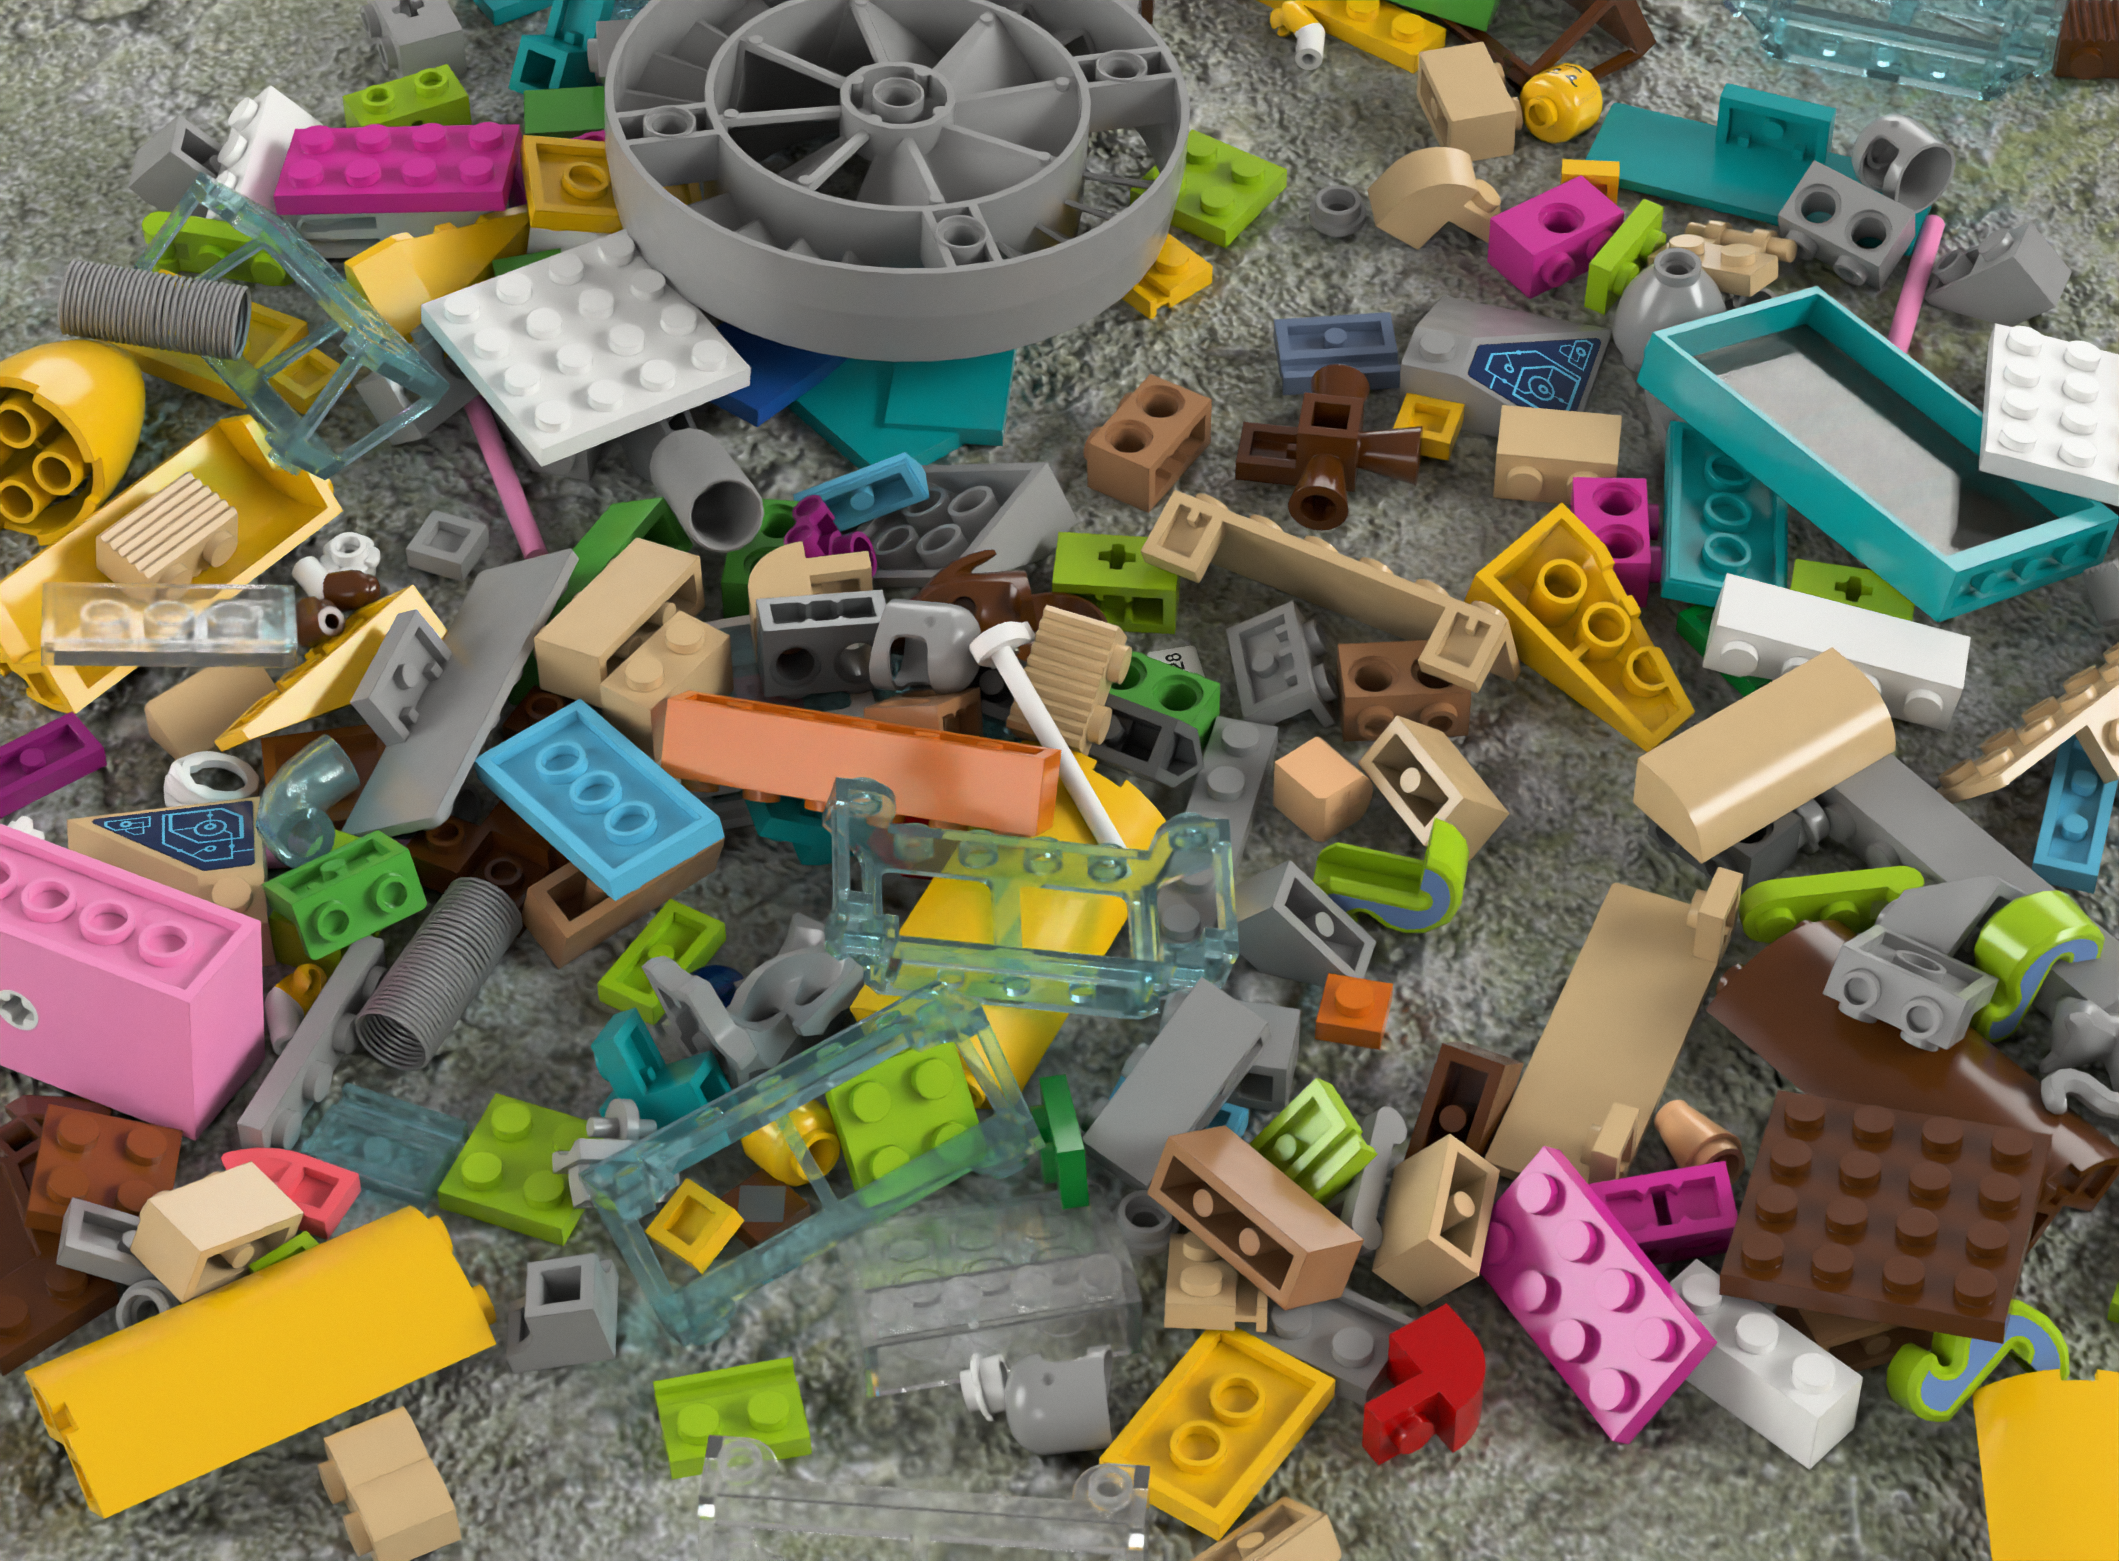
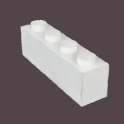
(1775, 629)

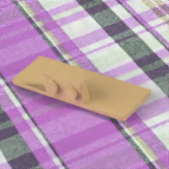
(2085, 710)

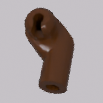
(317, 621)

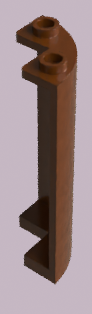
(1787, 1020)

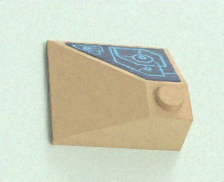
(193, 848)

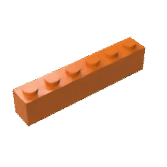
(801, 751)

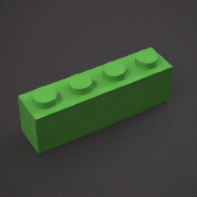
(605, 540)

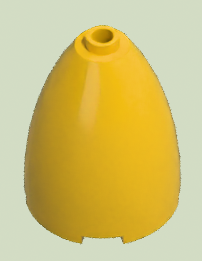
(61, 417)

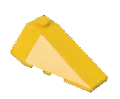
(1583, 628)

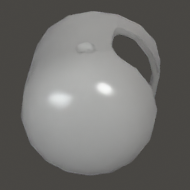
(1903, 161)
(934, 648)
(1060, 1404)

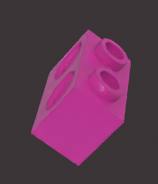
(1625, 523)
(1674, 1211)

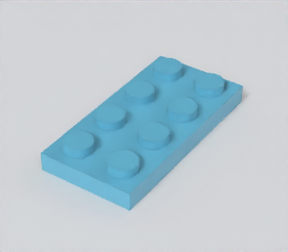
(598, 799)

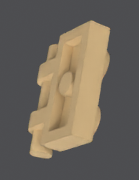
(1734, 258)

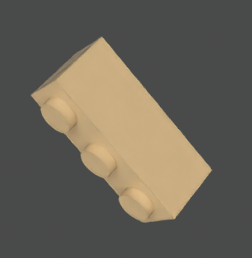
(616, 617)

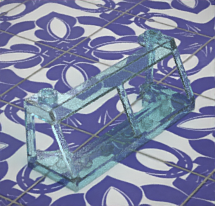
(369, 339)
(640, 1174)

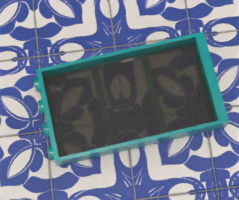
(1871, 451)

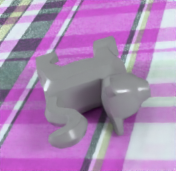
(2079, 1037)

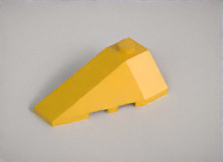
(412, 271)
(329, 673)

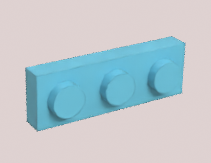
(2074, 821)

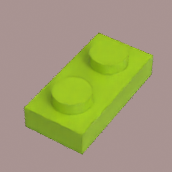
(1624, 256)
(674, 932)

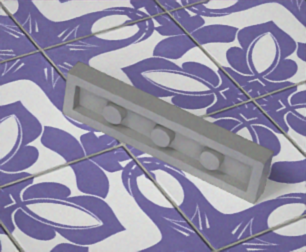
(312, 1054)

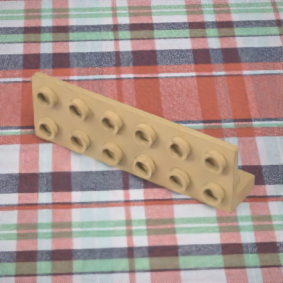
(1461, 637)
(1618, 1029)

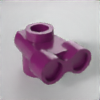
(821, 535)

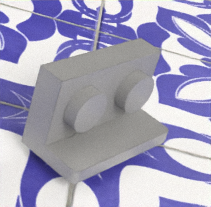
(1282, 667)

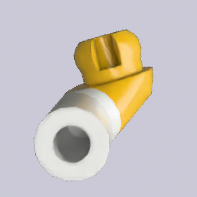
(1310, 34)
(291, 1001)

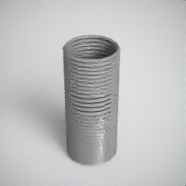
(143, 305)
(726, 513)
(438, 974)

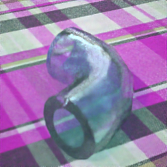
(296, 801)

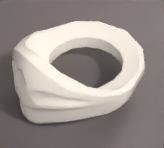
(182, 790)

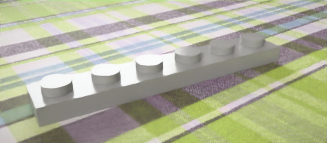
(1230, 789)

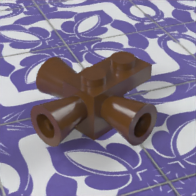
(1327, 449)

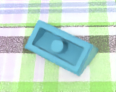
(872, 491)

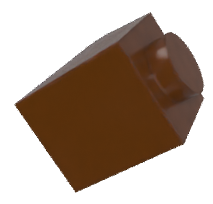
(1465, 1097)

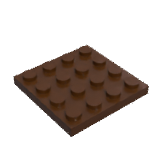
(1888, 1216)

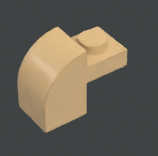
(1429, 190)
(790, 573)

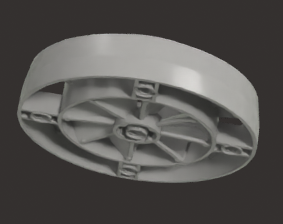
(971, 181)

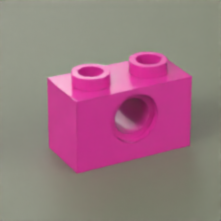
(1552, 236)

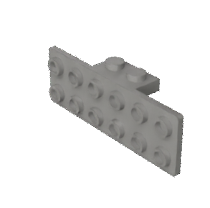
(443, 697)

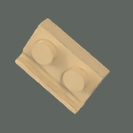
(1207, 1290)

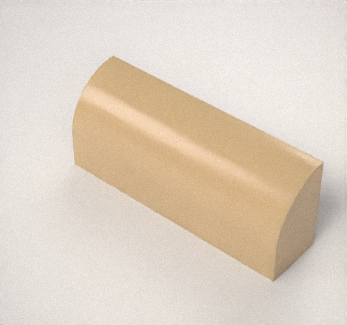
(1764, 755)

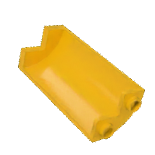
(233, 460)
(1048, 922)
(261, 1359)
(2050, 1466)

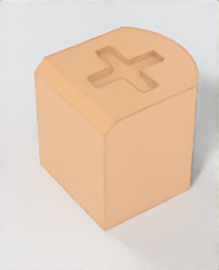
(1320, 790)

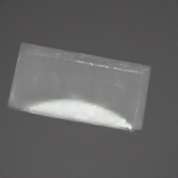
(168, 625)

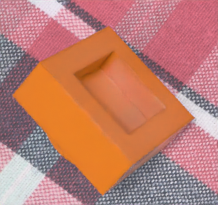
(1354, 1011)

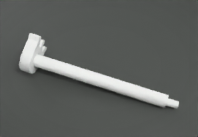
(998, 650)

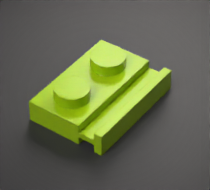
(1316, 1142)
(736, 1401)

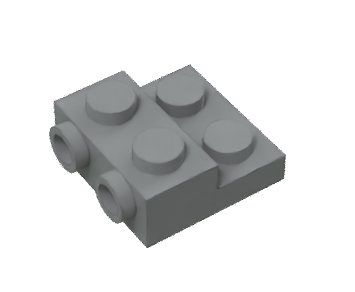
(1908, 987)

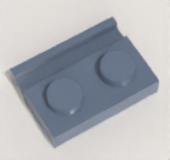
(1350, 340)

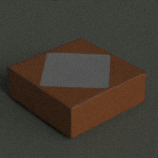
(766, 1207)

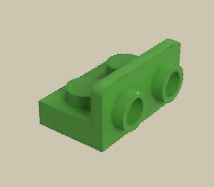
(348, 893)

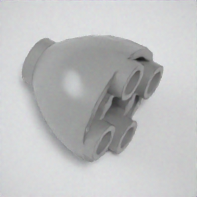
(1661, 297)

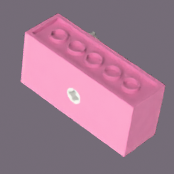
(124, 985)

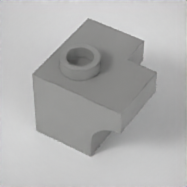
(564, 1315)

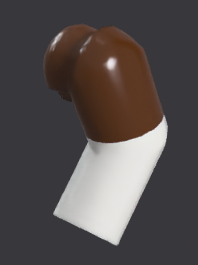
(346, 588)

